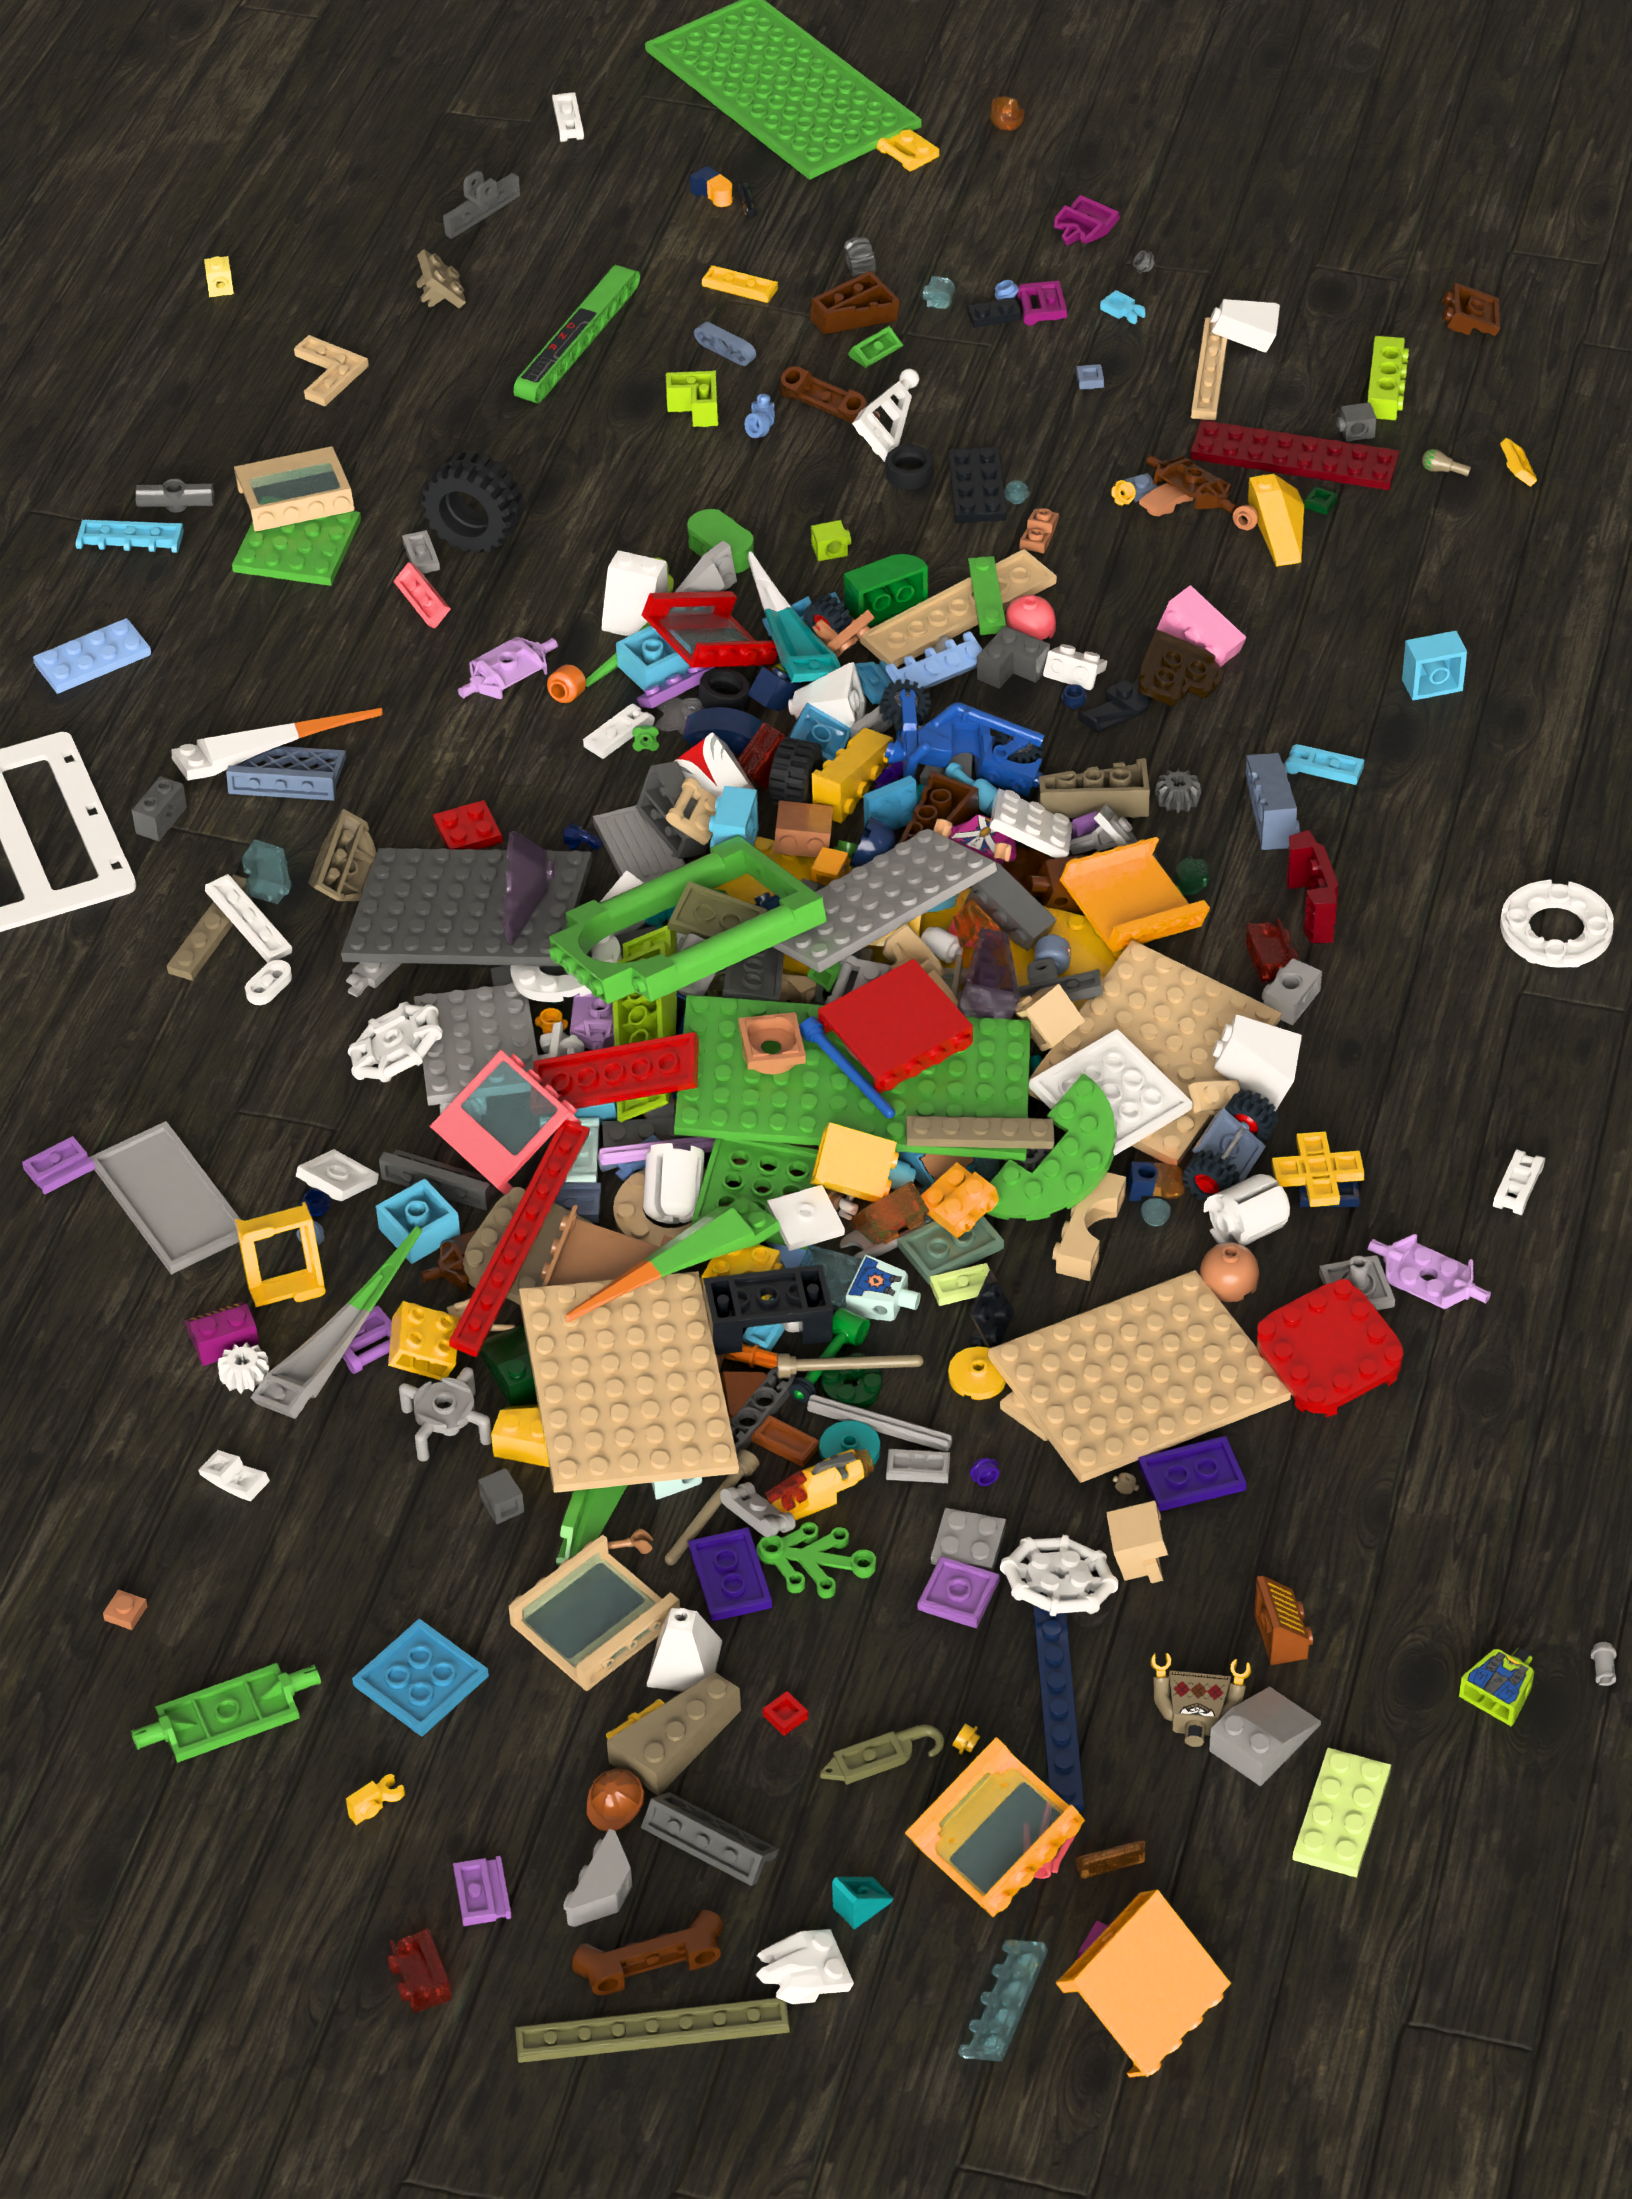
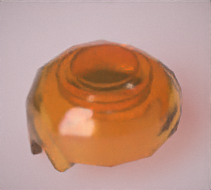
(1006, 114)

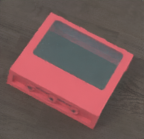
(502, 1119)

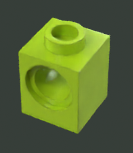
(830, 540)

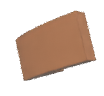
(1163, 499)
(1039, 530)

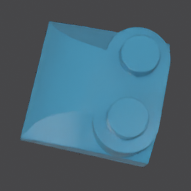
(821, 728)

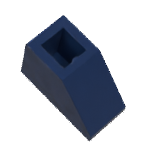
(773, 688)

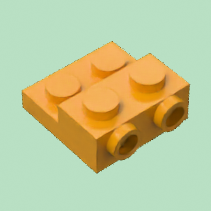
(959, 1199)

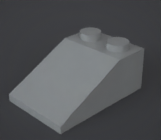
(1261, 1734)

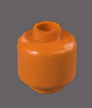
(566, 683)

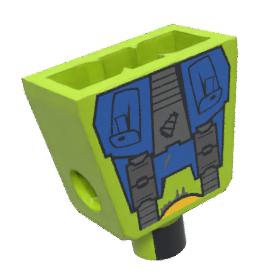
(1499, 1684)

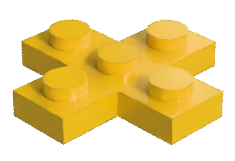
(1318, 1169)

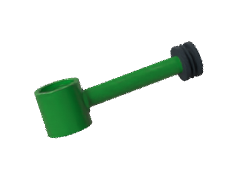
(847, 1328)

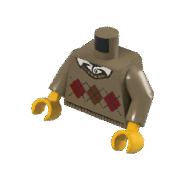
(1195, 1699)

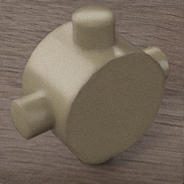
(1125, 1483)

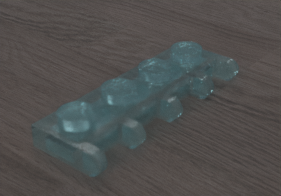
(1006, 2000)

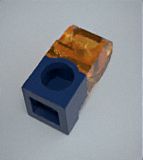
(1154, 1180)

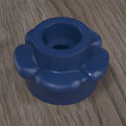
(1074, 696)

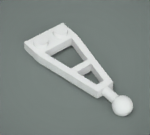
(871, 428)

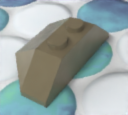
(344, 859)

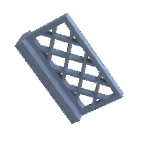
(288, 782)

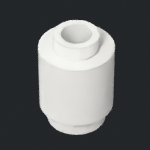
(942, 944)

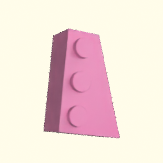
(1201, 624)

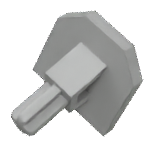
(1110, 833)

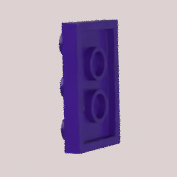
(1192, 1473)
(729, 1574)

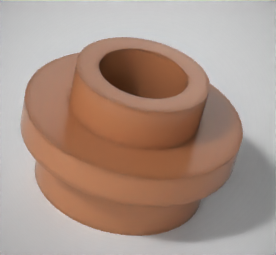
(1247, 511)

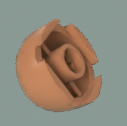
(1230, 1271)

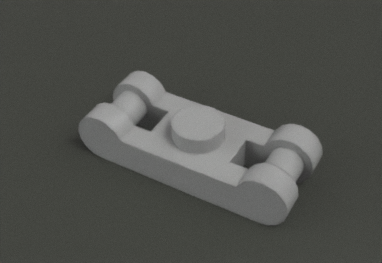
(756, 1510)

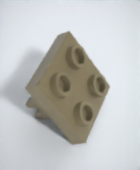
(439, 281)

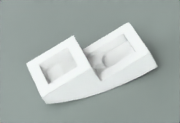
(232, 1476)

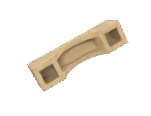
(1079, 1250)

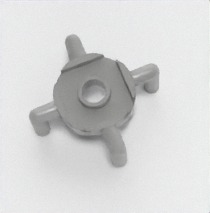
(447, 1420)

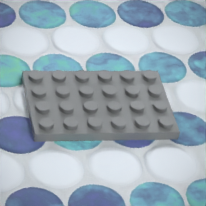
(474, 1030)

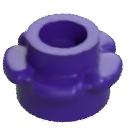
(984, 1471)

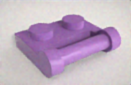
(374, 1328)

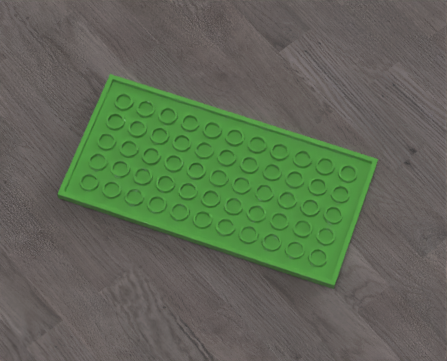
(782, 86)
(798, 1104)

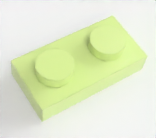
(959, 1284)

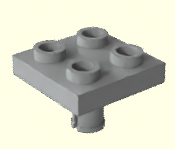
(1366, 1275)

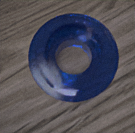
(316, 1202)

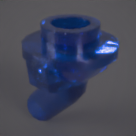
(575, 835)

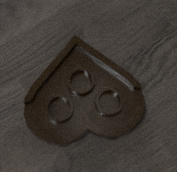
(1177, 668)

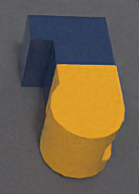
(712, 185)

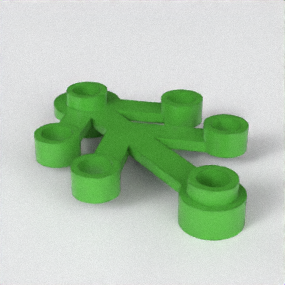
(813, 1556)

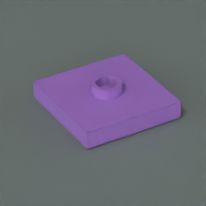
(958, 1592)

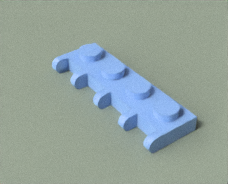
(939, 666)

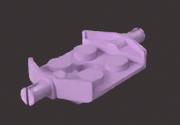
(493, 675)
(590, 1025)
(1410, 1261)

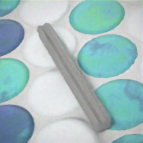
(880, 1423)

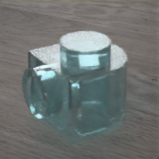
(939, 292)

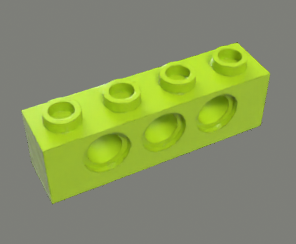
(1388, 376)

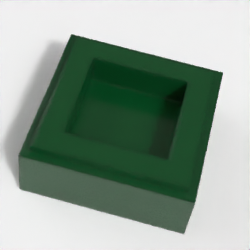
(1320, 500)

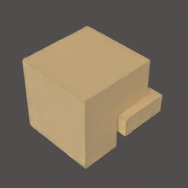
(1050, 1015)
(1138, 1540)

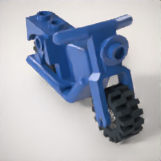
(957, 731)

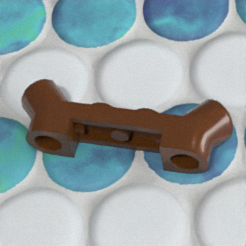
(801, 385)
(608, 1969)

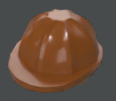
(614, 1799)

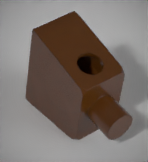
(1049, 884)

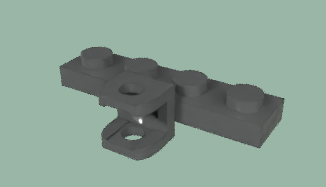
(483, 201)
(1077, 986)
(657, 1122)

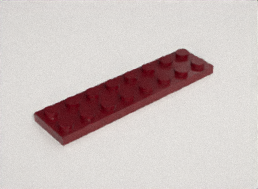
(1295, 455)

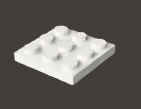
(1031, 824)

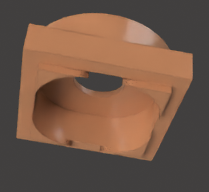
(776, 1027)

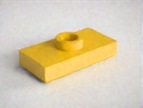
(1518, 462)

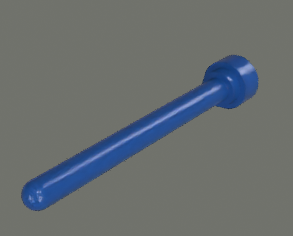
(812, 1030)

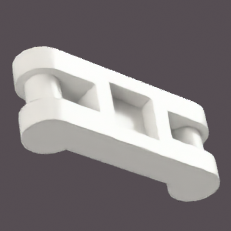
(1518, 1180)

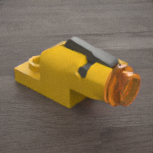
(827, 1479)

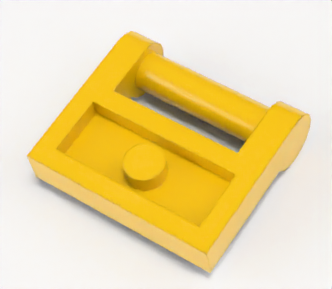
(909, 149)

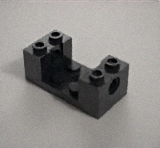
(737, 1303)

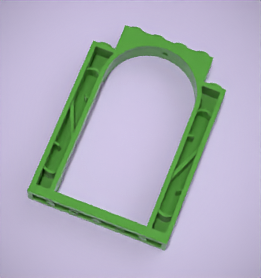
(661, 975)

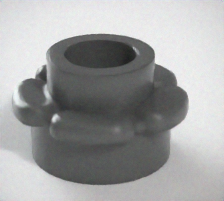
(1143, 261)

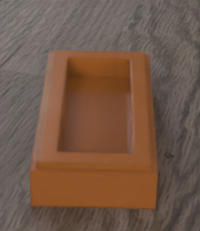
(786, 1441)

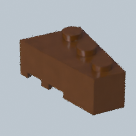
(854, 305)

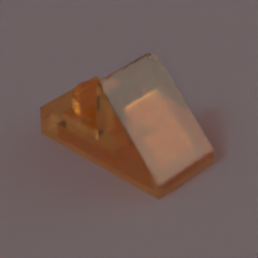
(970, 921)

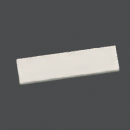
(248, 918)

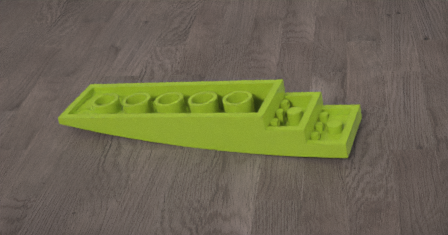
(642, 1020)

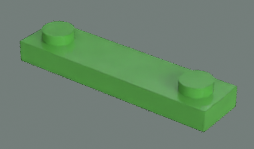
(986, 595)

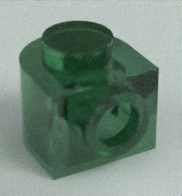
(1192, 875)

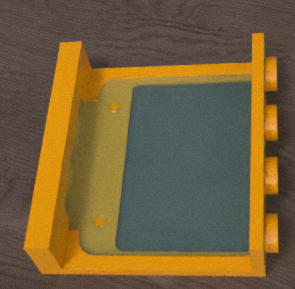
(994, 1827)

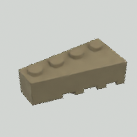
(1076, 795)
(675, 1733)

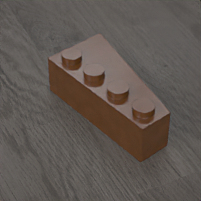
(943, 800)

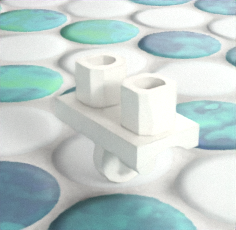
(559, 1043)

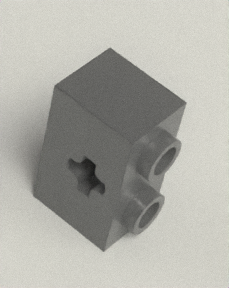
(159, 808)

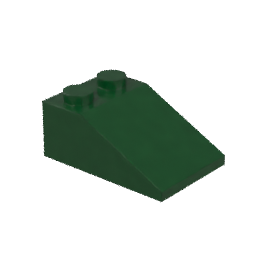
(510, 1365)

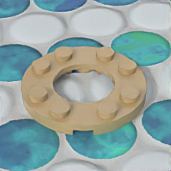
(630, 1217)

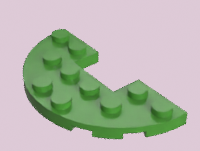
(1071, 1167)

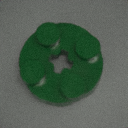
(863, 1395)

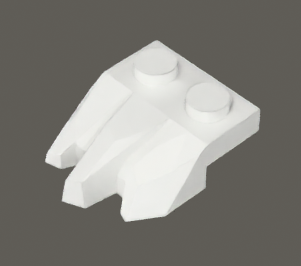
(805, 1967)

